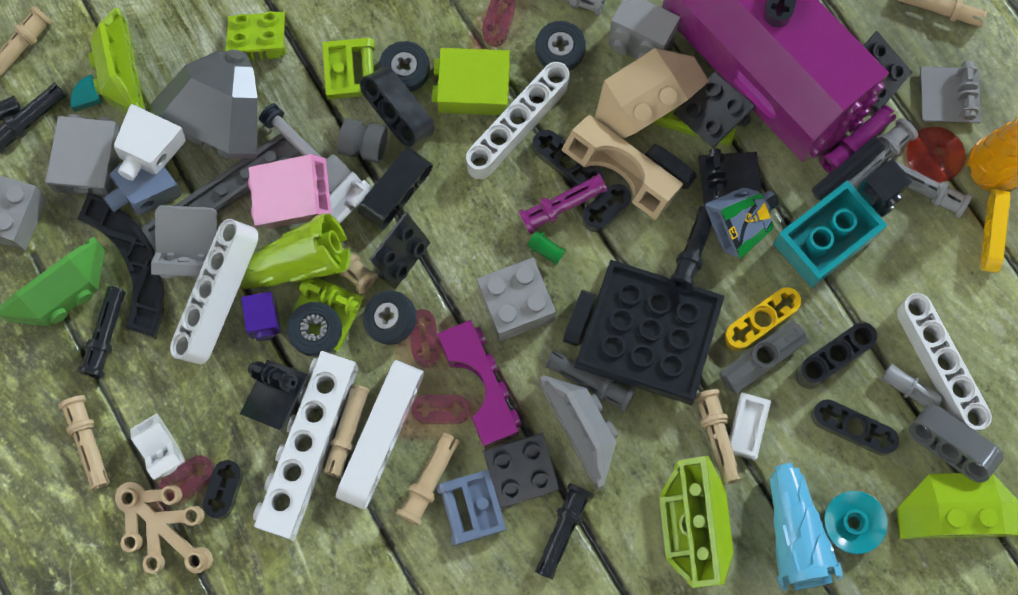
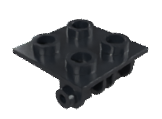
(892, 63)
(715, 110)
(728, 173)
(399, 251)
(273, 393)
(521, 470)

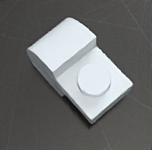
(157, 447)

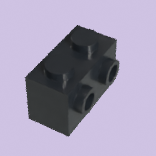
(885, 187)

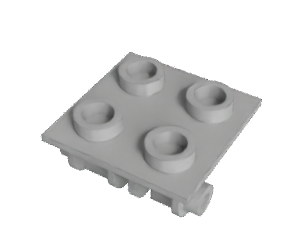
(950, 94)

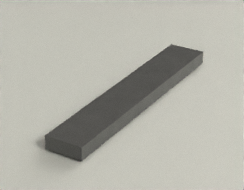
(233, 182)

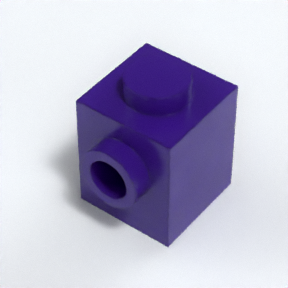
(261, 316)

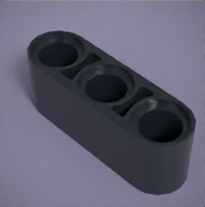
(397, 106)
(395, 188)
(845, 345)

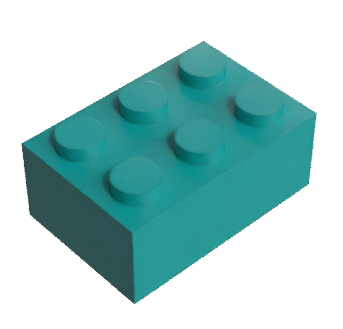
(829, 234)

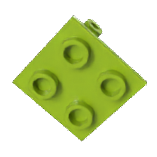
(257, 34)
(342, 301)

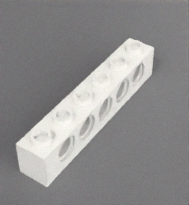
(287, 522)

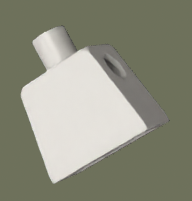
(146, 142)

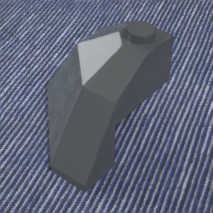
(214, 103)

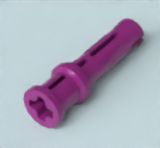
(858, 138)
(550, 209)

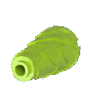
(300, 255)

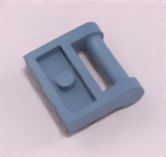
(481, 504)

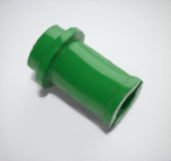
(546, 247)

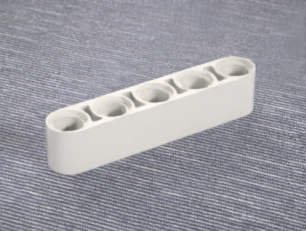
(523, 108)
(214, 292)
(943, 348)
(379, 435)

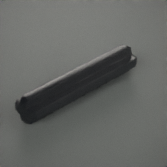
(849, 168)

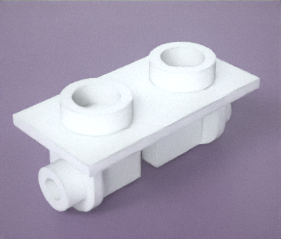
(348, 196)

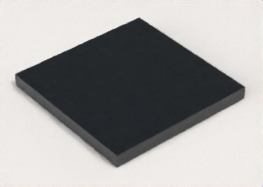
(650, 333)

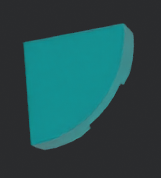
(84, 94)

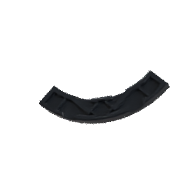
(138, 254)

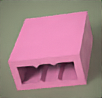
(289, 191)

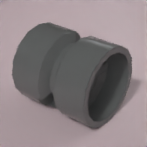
(367, 141)

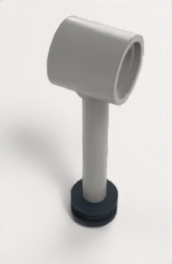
(336, 169)

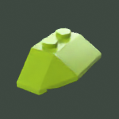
(115, 63)
(958, 508)
(697, 523)

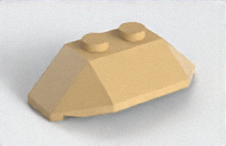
(648, 90)

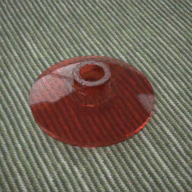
(924, 159)

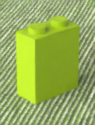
(472, 81)

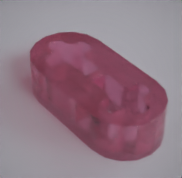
(504, 21)
(431, 337)
(441, 402)
(184, 471)

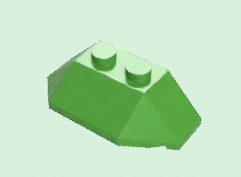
(57, 289)

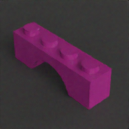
(465, 350)

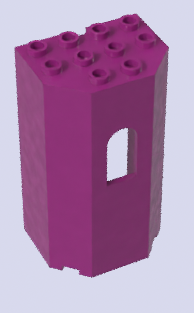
(803, 78)

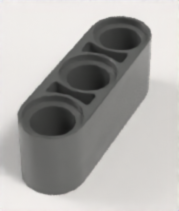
(956, 443)

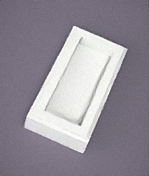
(748, 425)

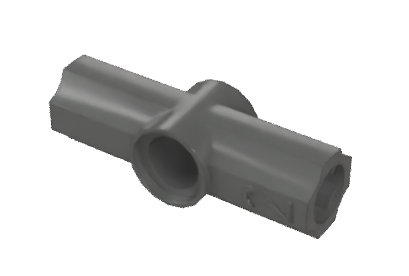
(749, 368)

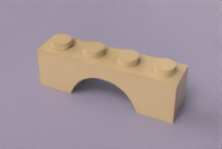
(597, 145)

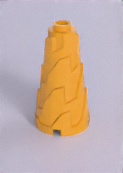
(996, 159)

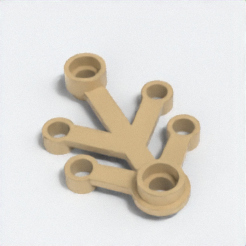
(158, 524)

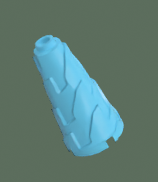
(802, 546)

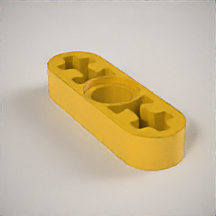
(995, 231)
(740, 325)

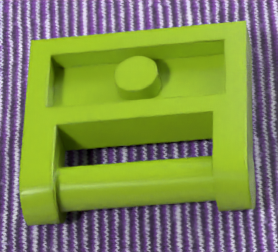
(340, 66)

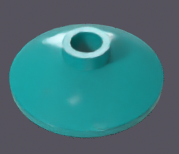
(870, 518)

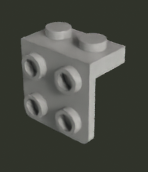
(182, 240)

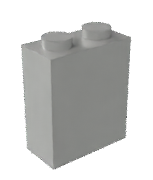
(83, 155)

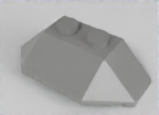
(583, 425)

